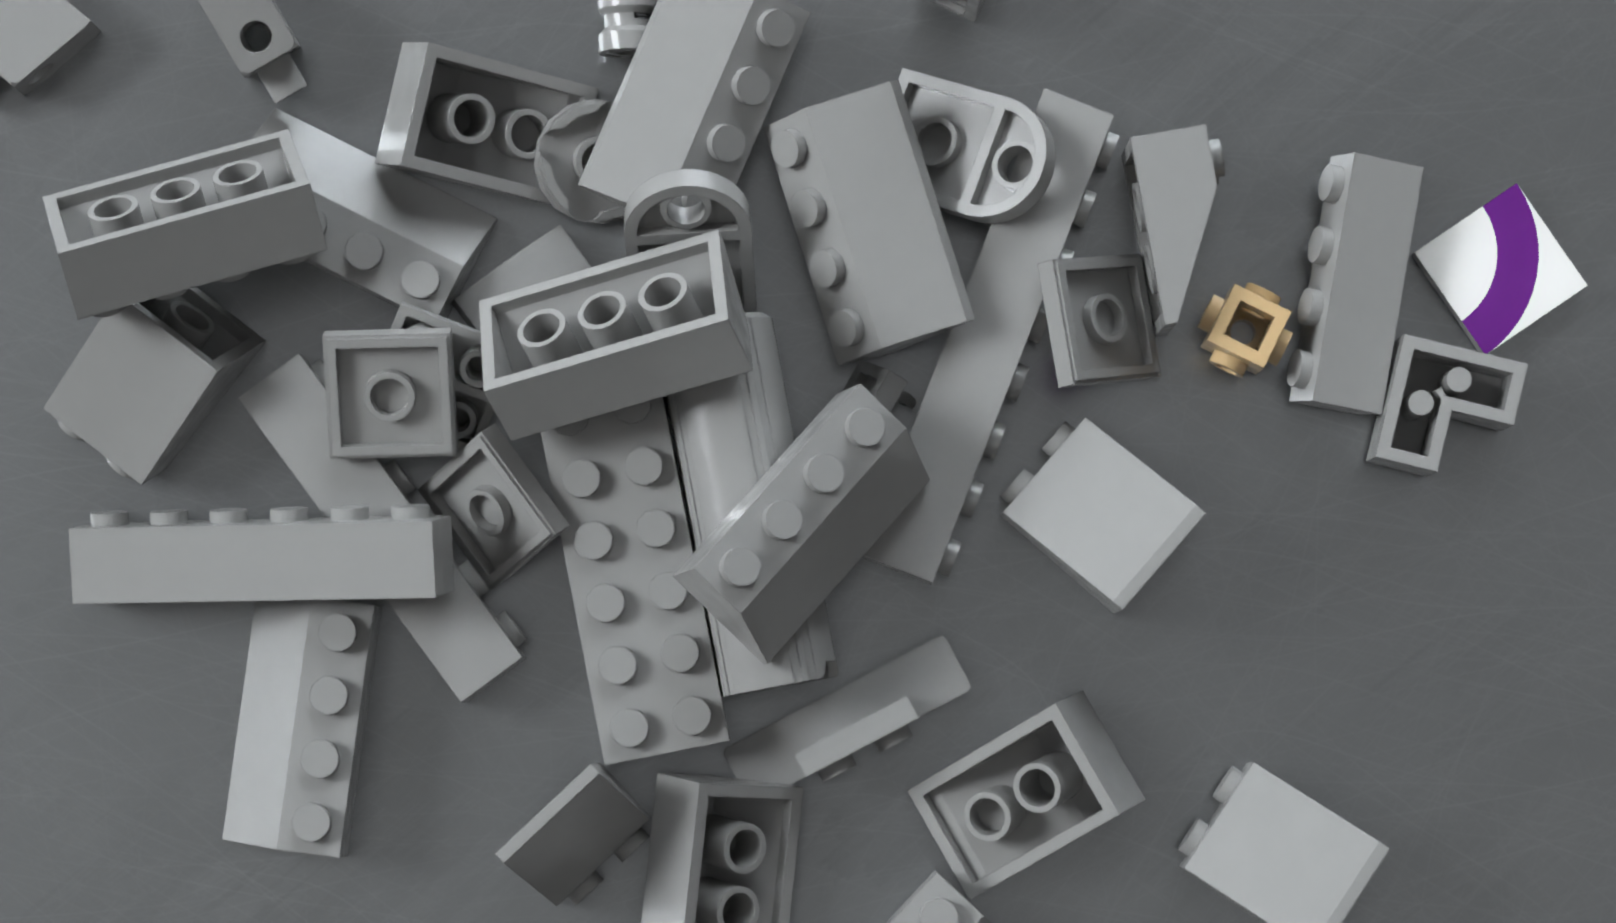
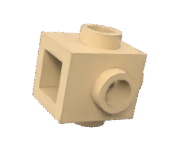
(1262, 313)

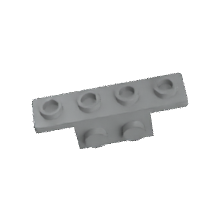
(852, 717)

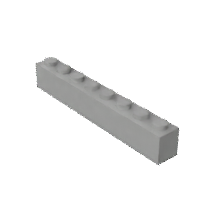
(983, 356)

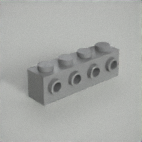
(1354, 283)

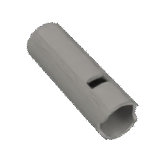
(723, 446)

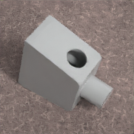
(40, 39)
(273, 64)

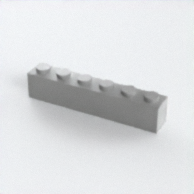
(262, 558)
(453, 630)

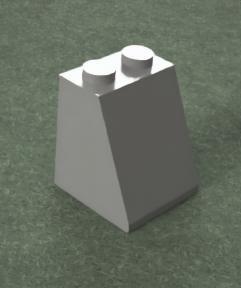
(152, 380)
(1099, 513)
(1279, 851)

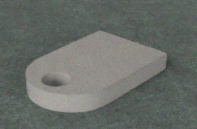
(969, 143)
(655, 221)

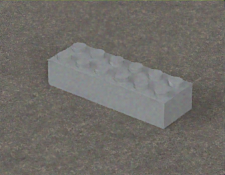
(636, 623)

